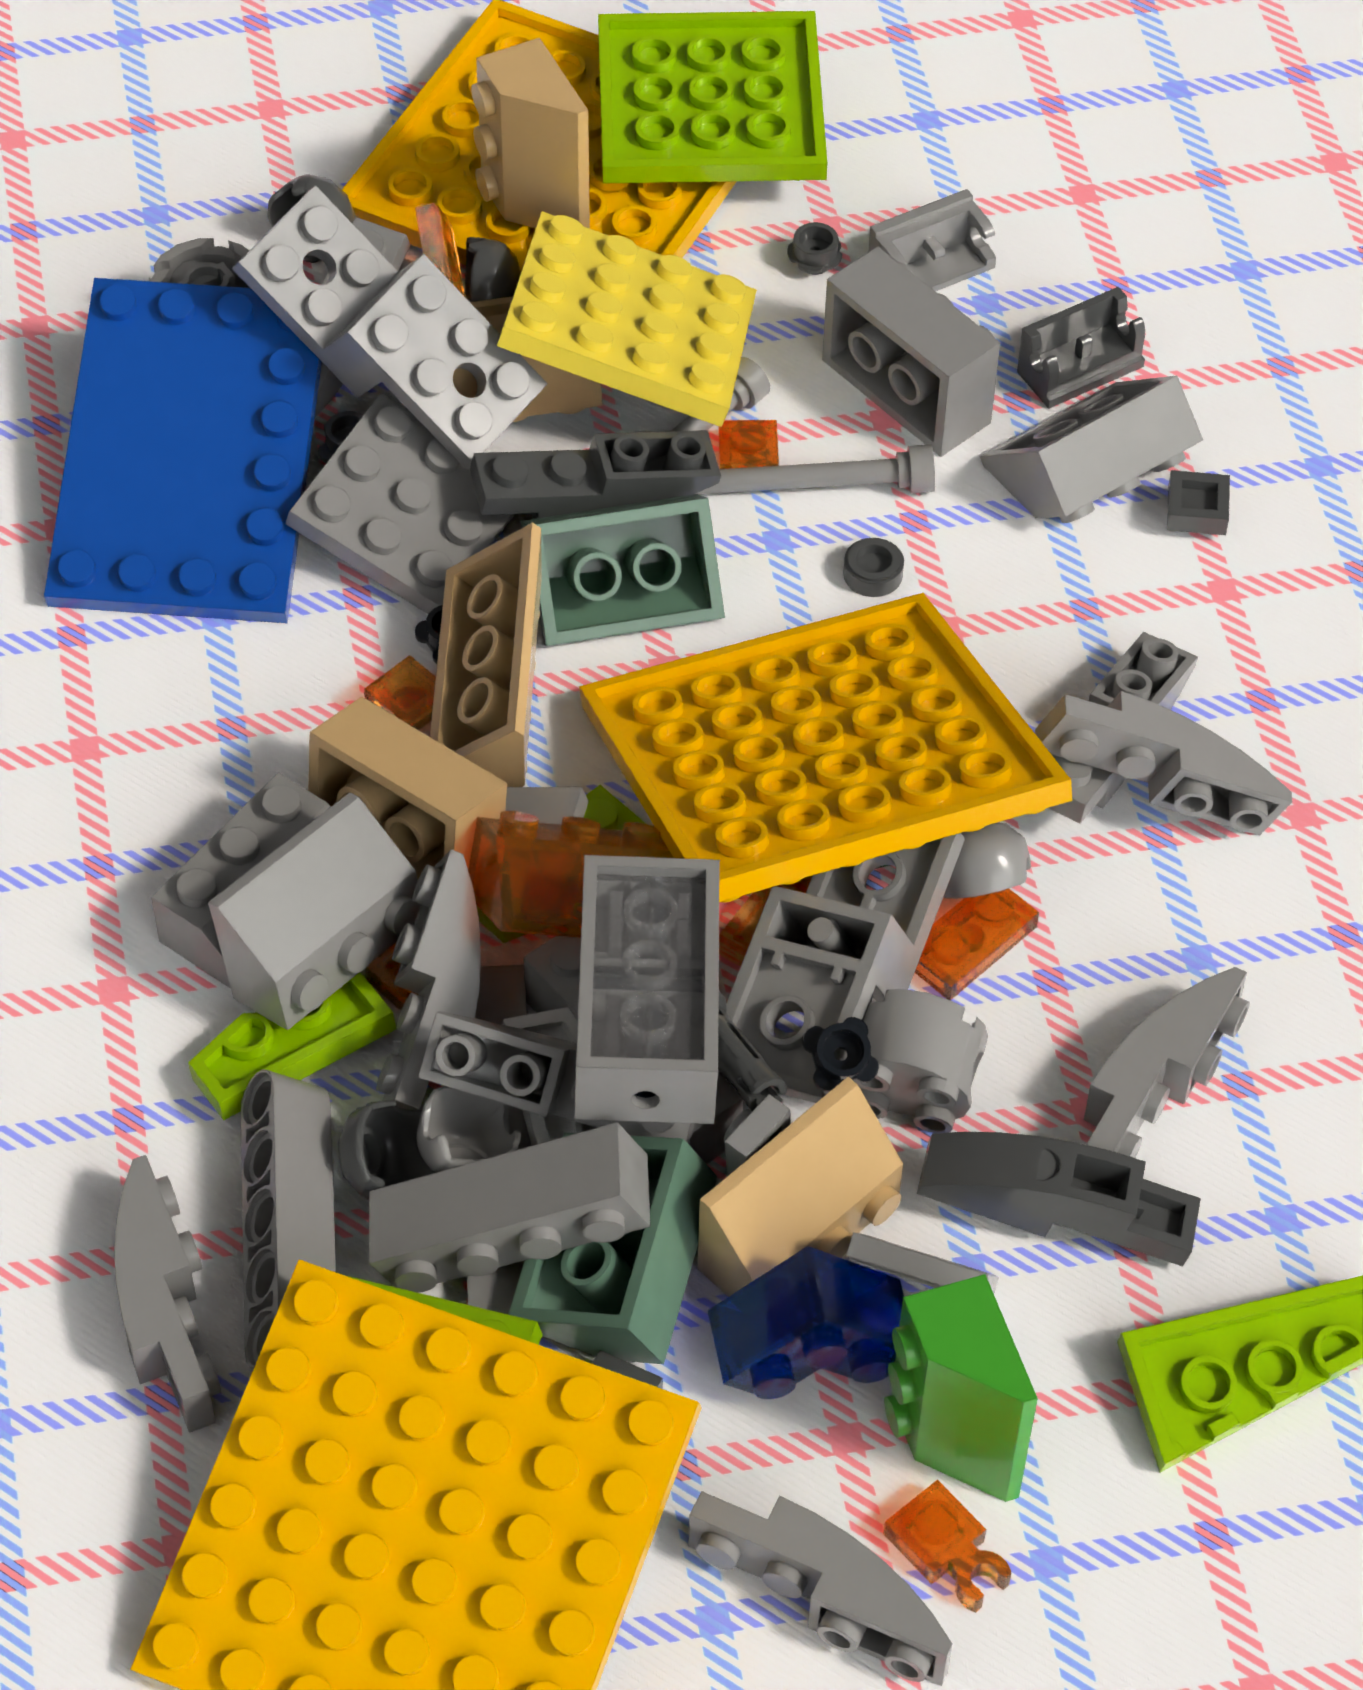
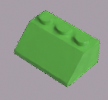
(961, 1388)

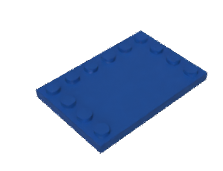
(184, 455)

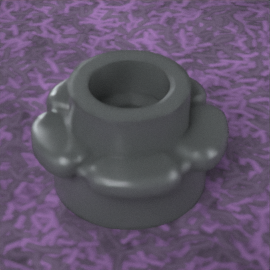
(815, 248)

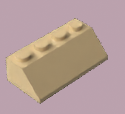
(490, 655)

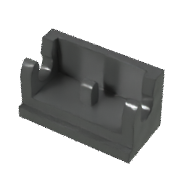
(1081, 348)

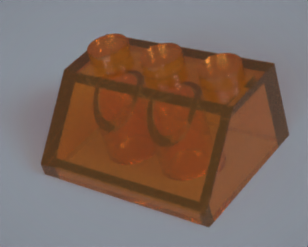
(533, 872)

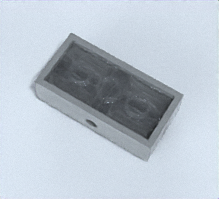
(648, 990)

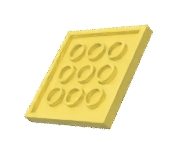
(629, 318)

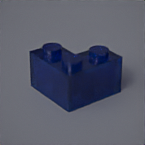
(807, 1318)

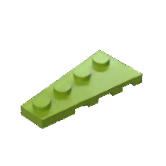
(1239, 1363)

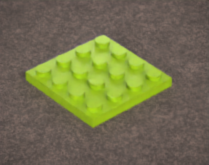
(711, 97)

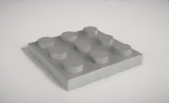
(396, 506)

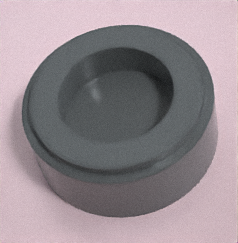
(873, 567)

